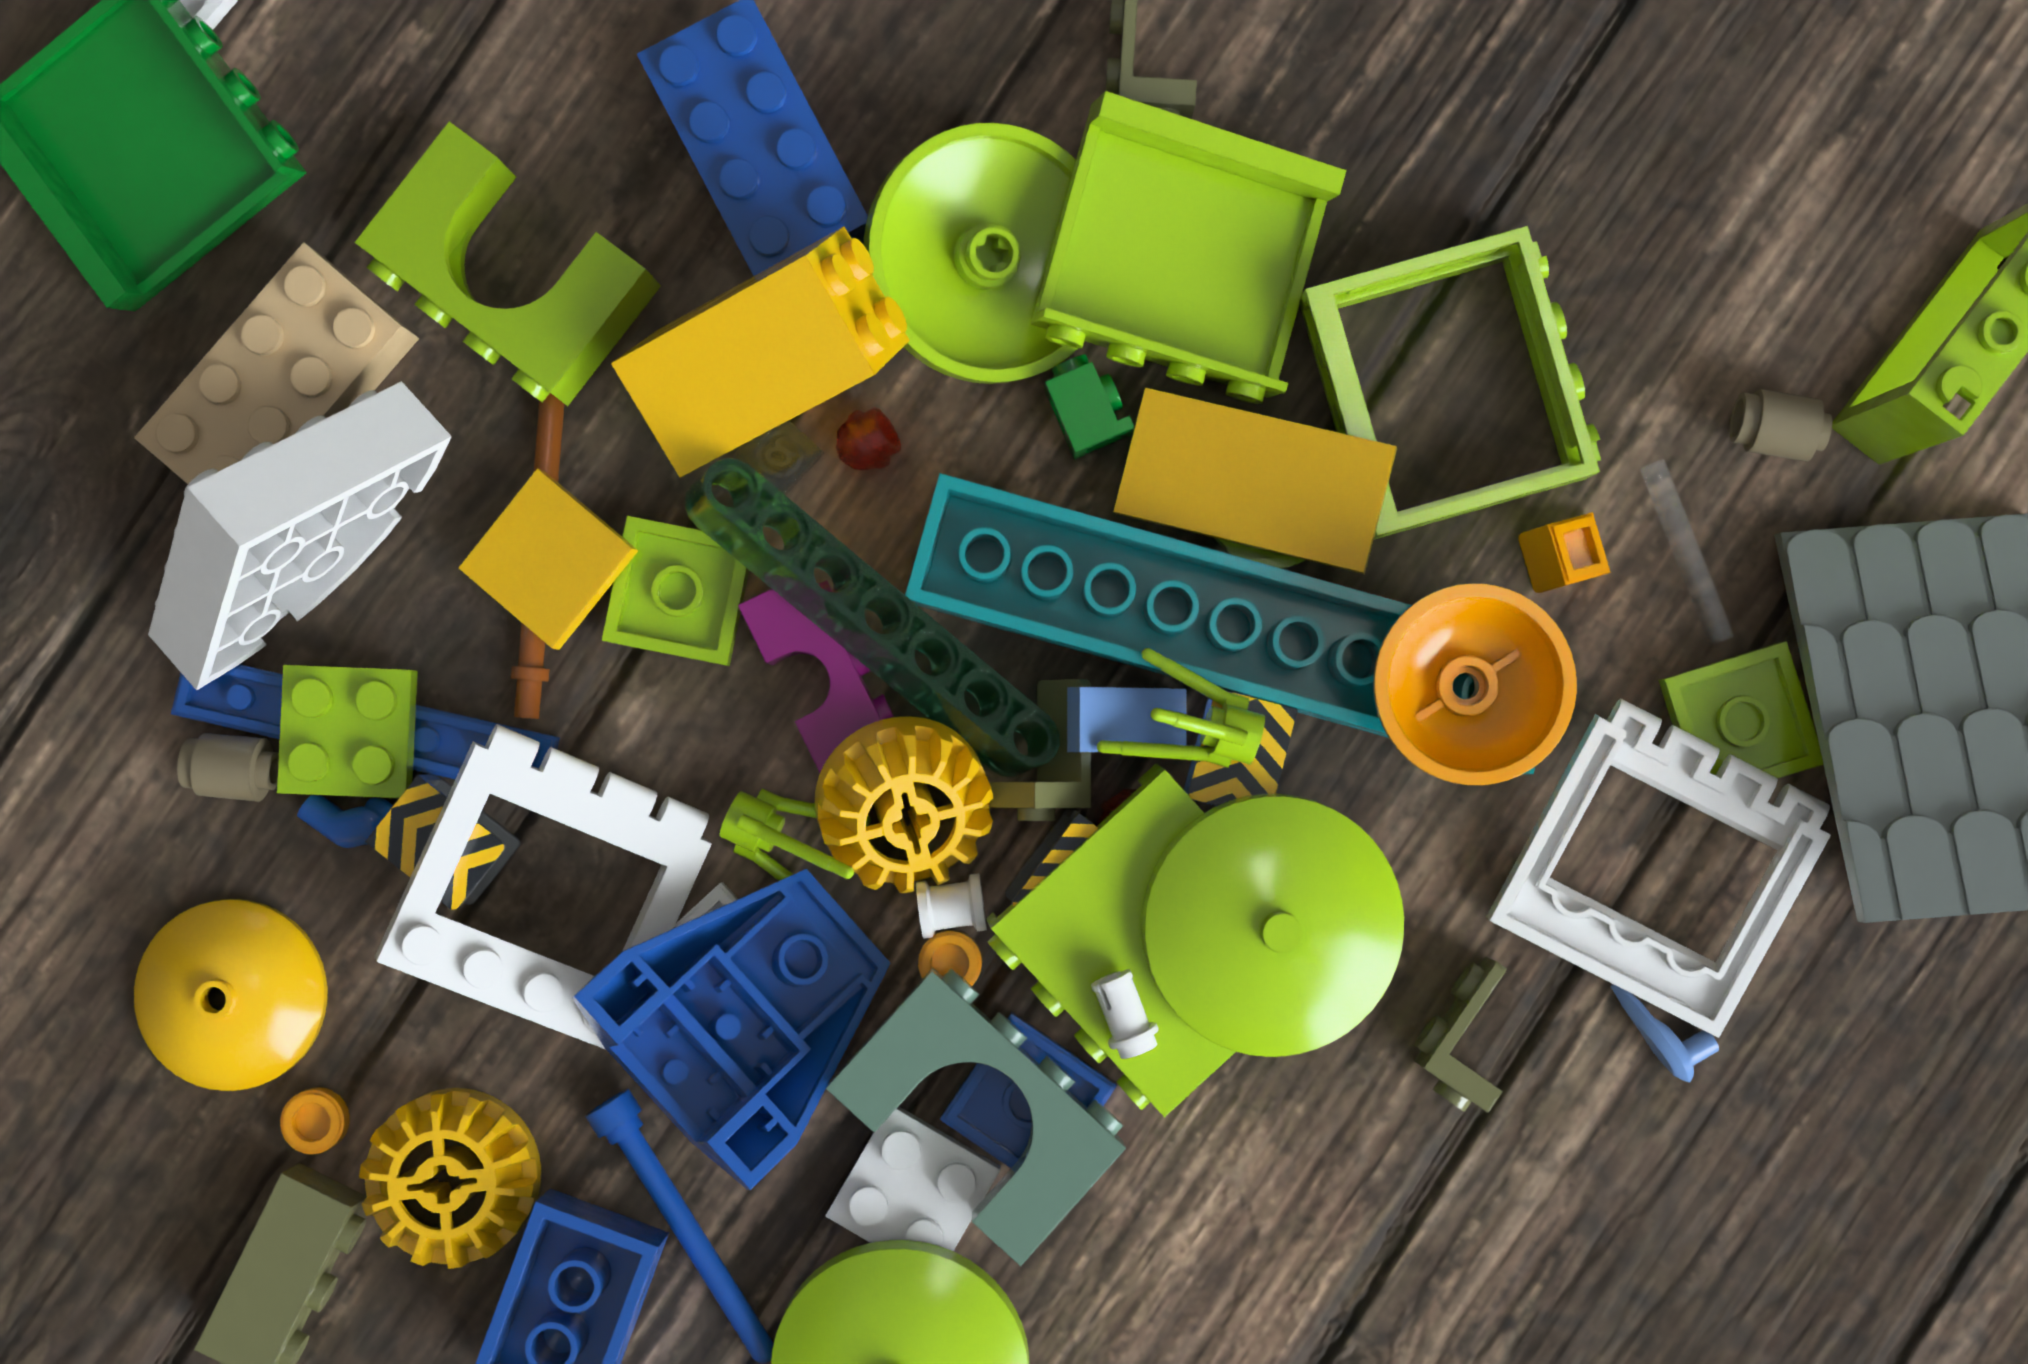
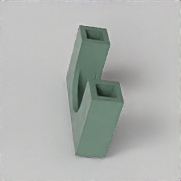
(1067, 1140)

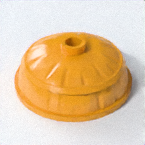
(1519, 676)

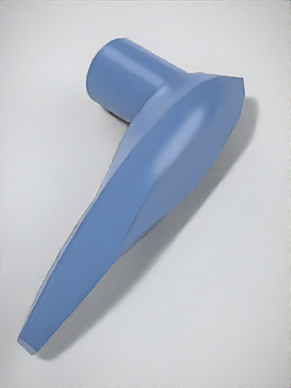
(1675, 1055)

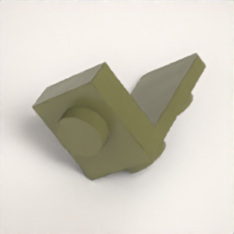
(1163, 93)
(1061, 781)
(1439, 1037)

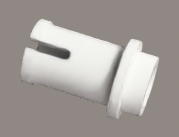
(1125, 1015)

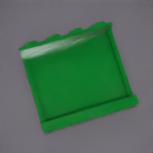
(140, 145)

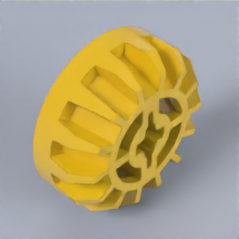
(875, 770)
(500, 1162)

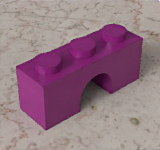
(786, 632)

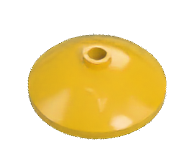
(270, 988)

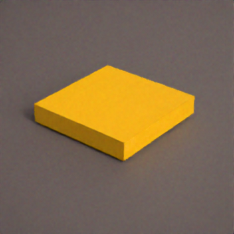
(548, 559)

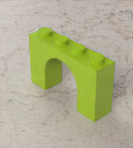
(424, 242)

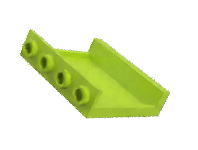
(1184, 247)
(1088, 925)

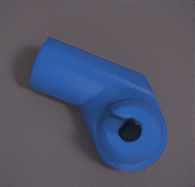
(344, 827)

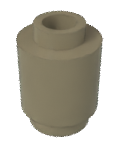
(1780, 424)
(228, 766)

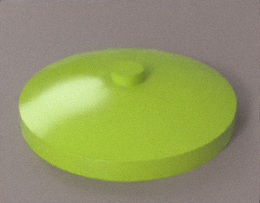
(966, 245)
(1272, 925)
(900, 1308)

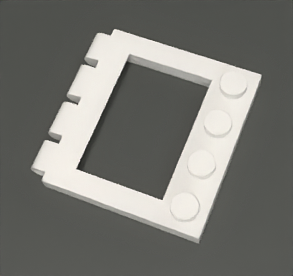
(560, 790)
(1622, 948)

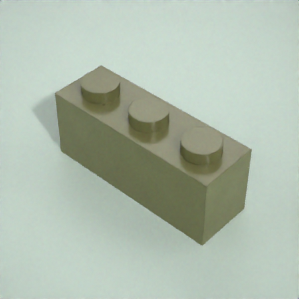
(284, 1270)

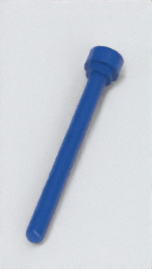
(620, 1124)

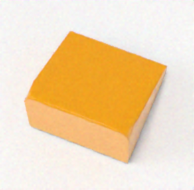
(1563, 553)

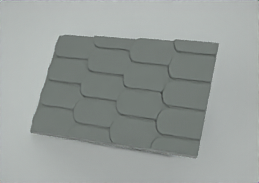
(1920, 707)

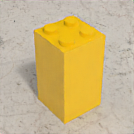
(763, 352)

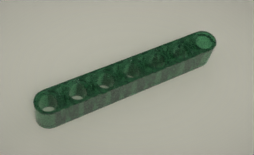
(843, 617)

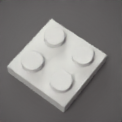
(913, 1185)

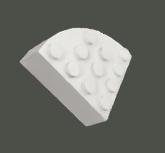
(287, 527)

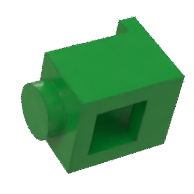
(1086, 406)

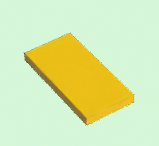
(1255, 480)

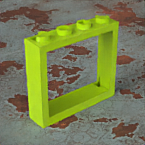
(1542, 328)
(1957, 342)

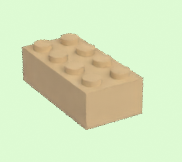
(289, 357)

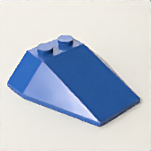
(740, 1018)

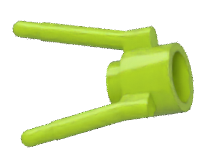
(1229, 731)
(756, 826)

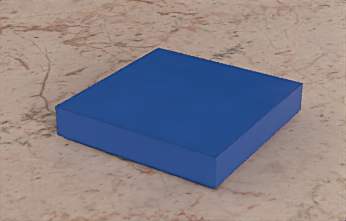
(994, 1109)

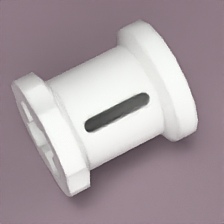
(951, 905)

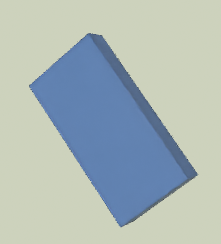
(1121, 716)

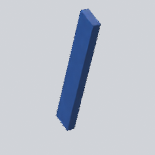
(251, 702)

